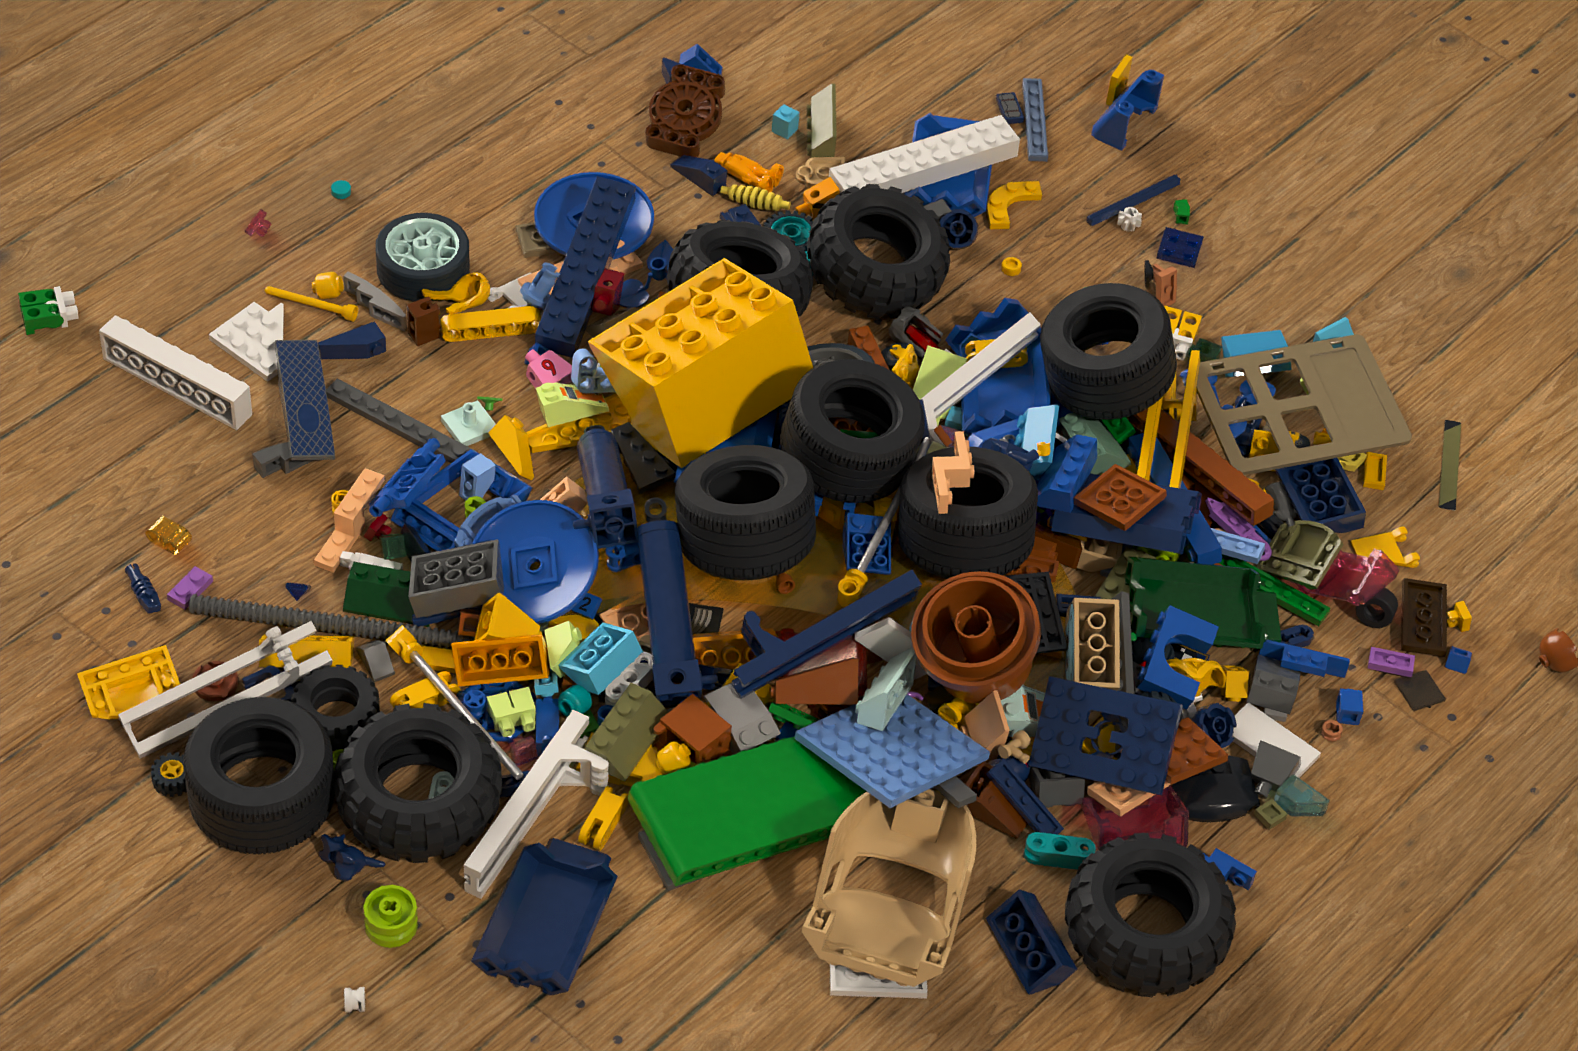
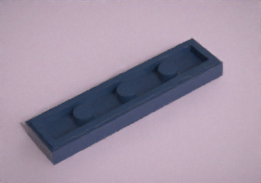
(1023, 799)

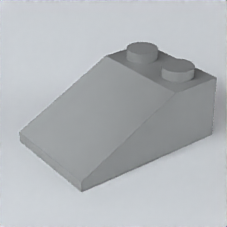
(747, 716)

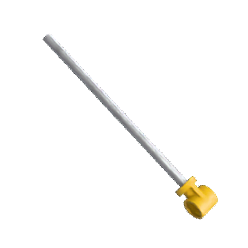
(855, 580)
(410, 651)

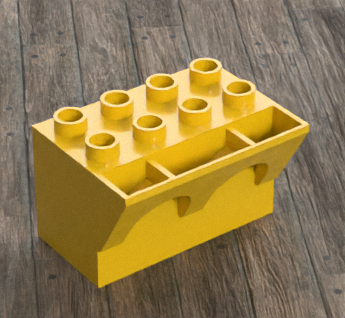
(704, 360)

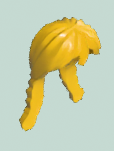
(468, 291)

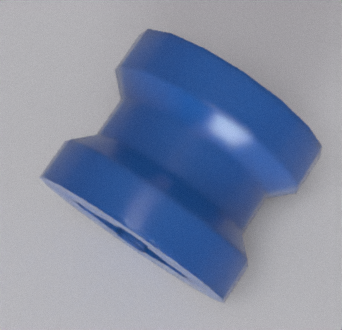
(478, 699)

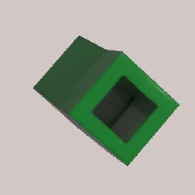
(1182, 211)

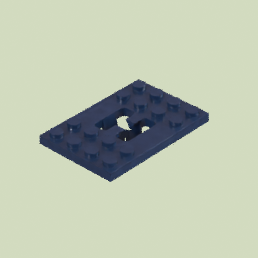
(1144, 744)

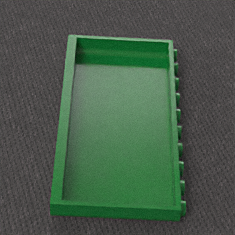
(741, 808)

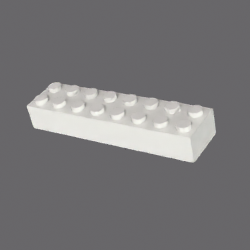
(176, 372)

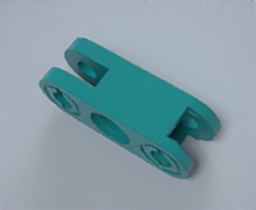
(1045, 847)

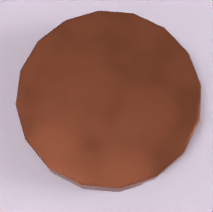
(220, 689)

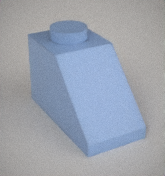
(476, 477)

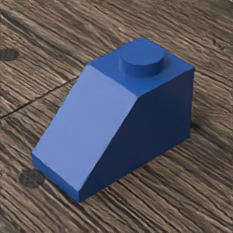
(700, 59)

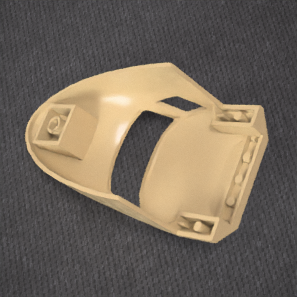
(878, 930)

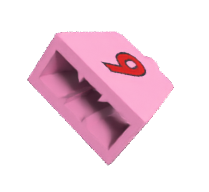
(547, 368)

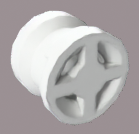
(354, 999)

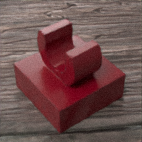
(378, 528)

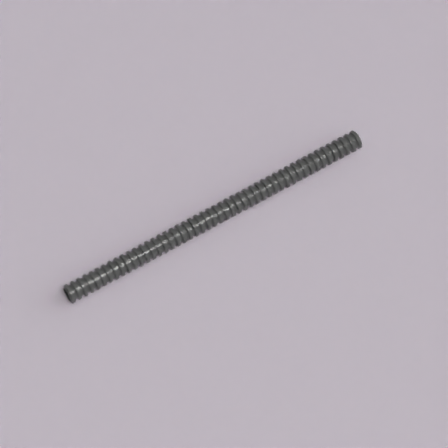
(320, 621)

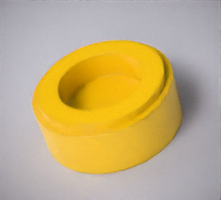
(1011, 266)

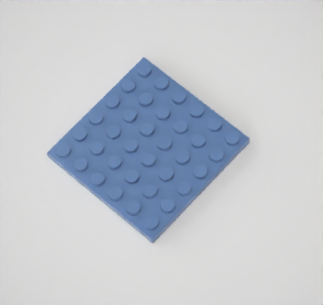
(900, 761)

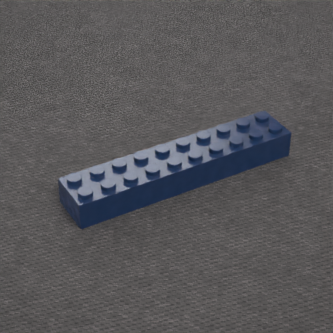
(587, 257)

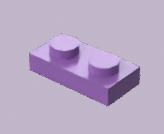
(193, 583)
(1391, 662)

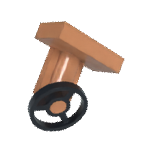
(1165, 282)

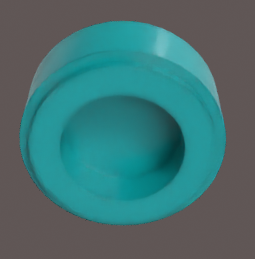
(341, 189)

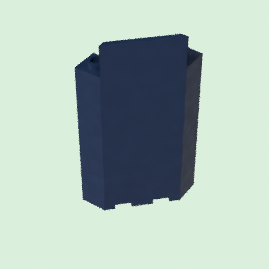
(1159, 529)
(546, 916)

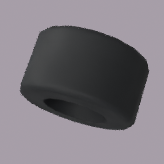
(1378, 618)

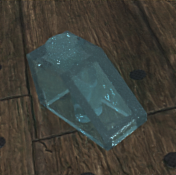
(1300, 799)

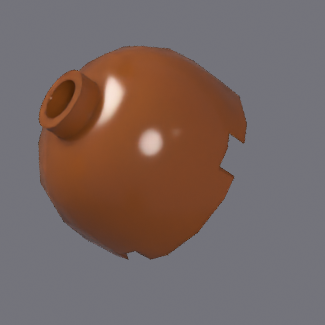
(1558, 652)

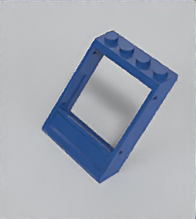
(435, 529)

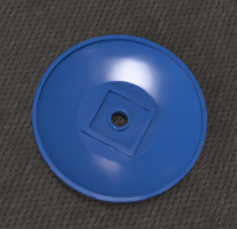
(563, 204)
(543, 534)

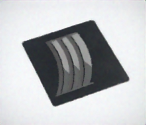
(705, 618)

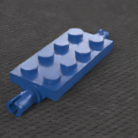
(408, 479)

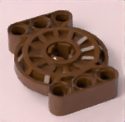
(682, 131)

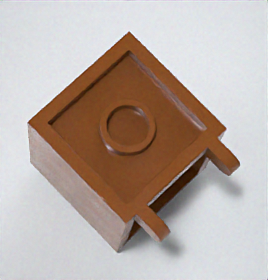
(696, 727)

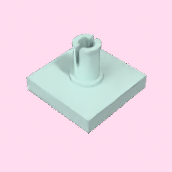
(468, 423)

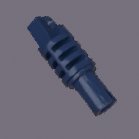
(143, 589)

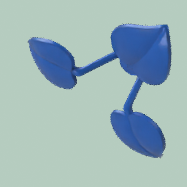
(633, 292)
(1245, 390)

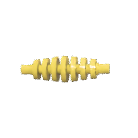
(755, 197)

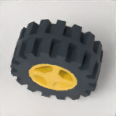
(161, 774)

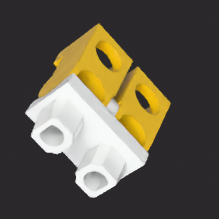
(1185, 334)

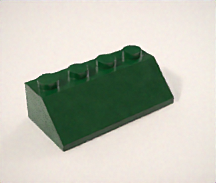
(379, 593)

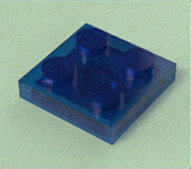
(1180, 247)

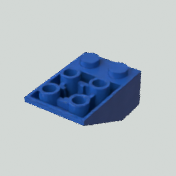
(857, 535)

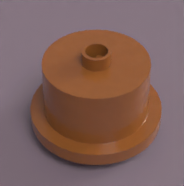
(977, 635)

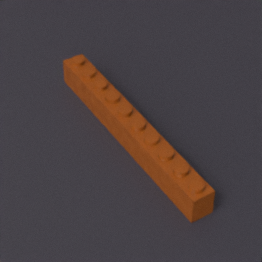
(1212, 470)

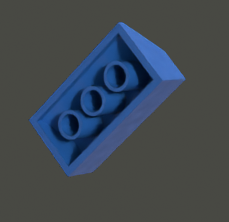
(1067, 473)

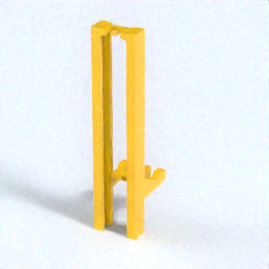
(1186, 412)

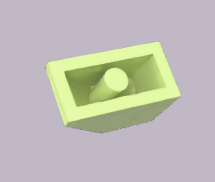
(560, 643)

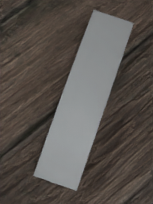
(378, 302)

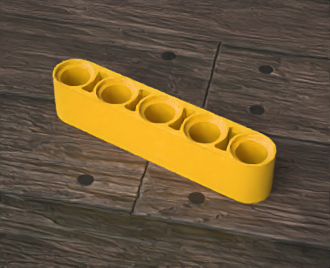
(490, 323)

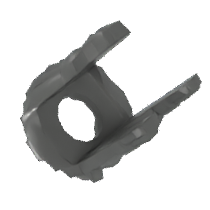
(908, 317)

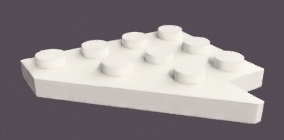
(252, 338)

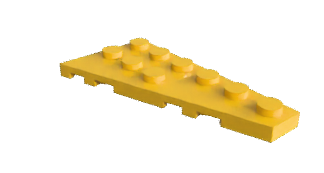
(568, 434)

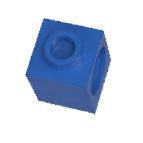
(1349, 706)

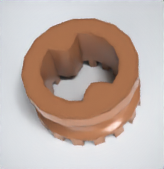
(1329, 735)

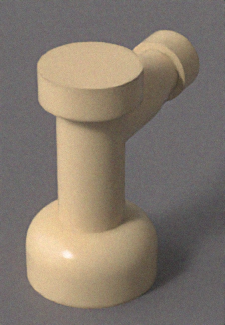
(1020, 740)

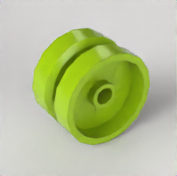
(390, 916)

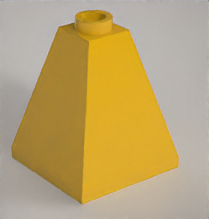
(503, 620)

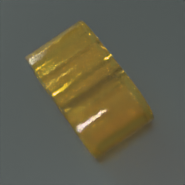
(168, 535)

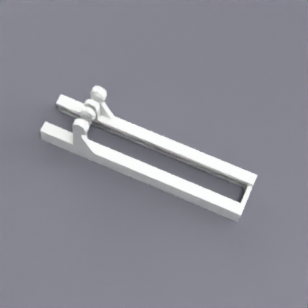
(978, 369)
(272, 644)
(532, 796)

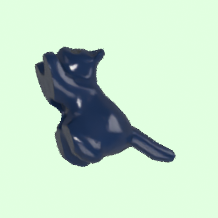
(347, 859)

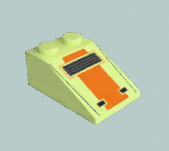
(565, 403)

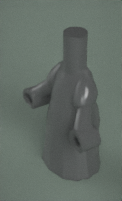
(1282, 504)

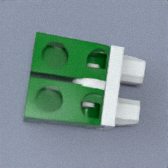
(47, 309)

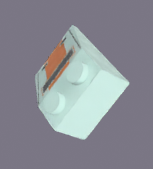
(1023, 710)

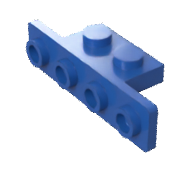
(1305, 659)

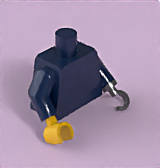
(1022, 456)

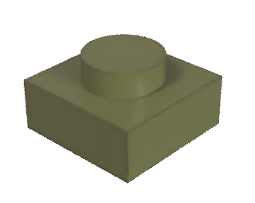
(1270, 814)

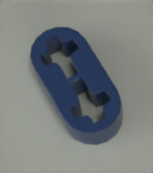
(1293, 638)

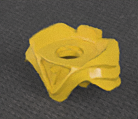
(1206, 672)

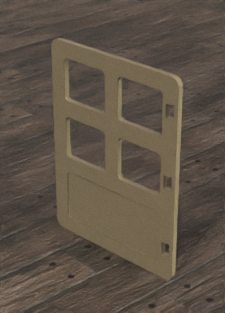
(1341, 386)

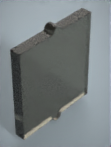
(1420, 690)

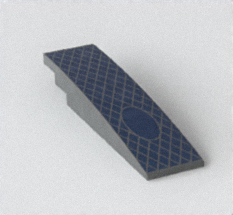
(304, 400)

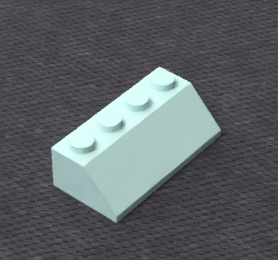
(887, 691)

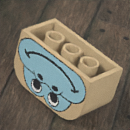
(1093, 642)

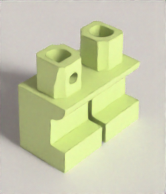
(512, 711)

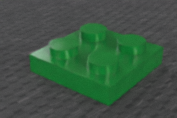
(785, 713)

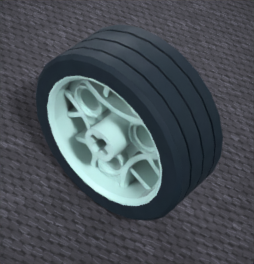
(421, 254)

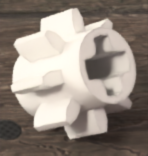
(1129, 219)

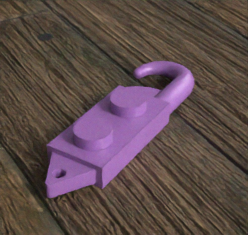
(1235, 524)

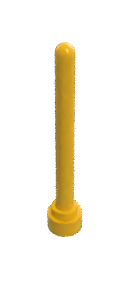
(348, 311)

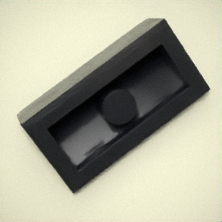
(413, 543)

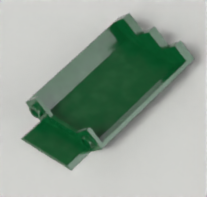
(1207, 591)

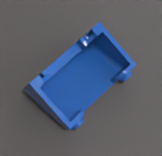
(1137, 97)

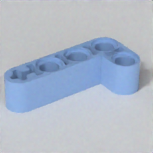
(589, 371)

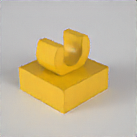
(1459, 616)

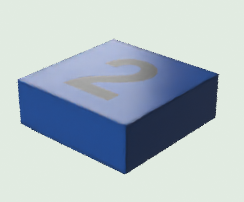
(588, 606)

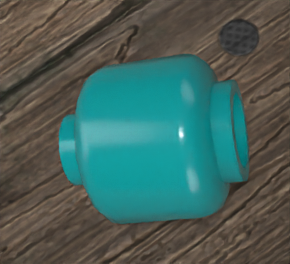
(576, 699)

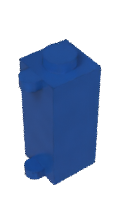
(546, 722)

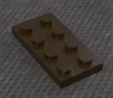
(1424, 617)

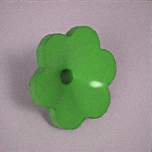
(489, 401)

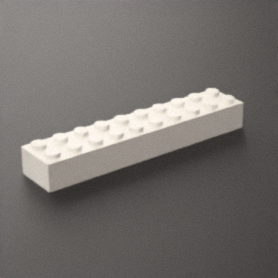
(932, 157)

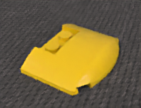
(127, 682)

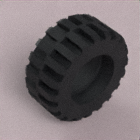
(338, 685)

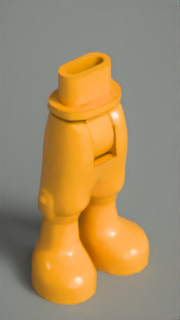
(750, 171)

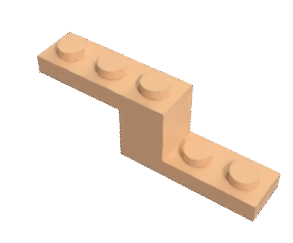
(952, 472)
(349, 519)

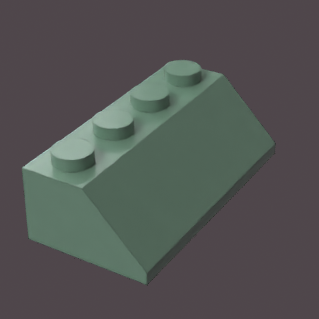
(1108, 449)

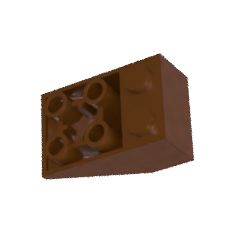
(992, 805)

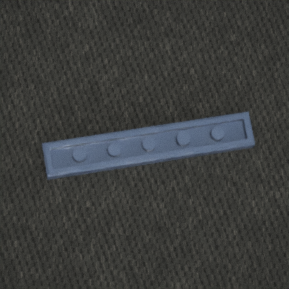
(1035, 119)

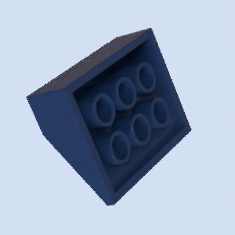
(1323, 495)

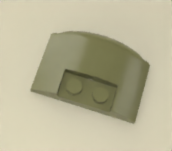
(1302, 553)

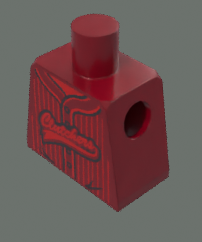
(607, 297)

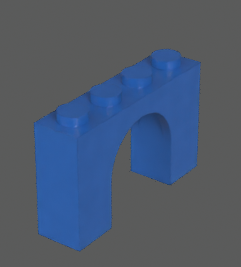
(1180, 628)

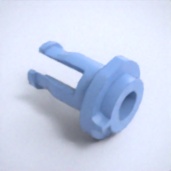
(538, 291)

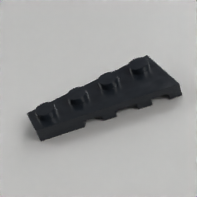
(644, 463)

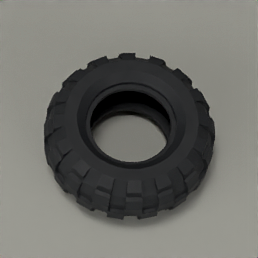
(749, 246)
(863, 281)
(422, 826)
(1142, 959)

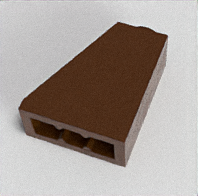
(1068, 547)

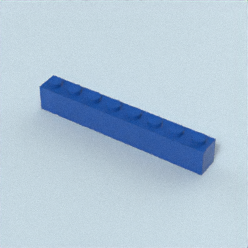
(1201, 544)

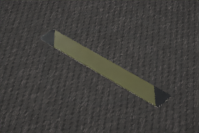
(1450, 465)

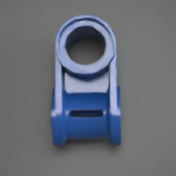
(626, 554)

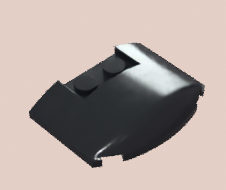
(1041, 591)
(1219, 792)

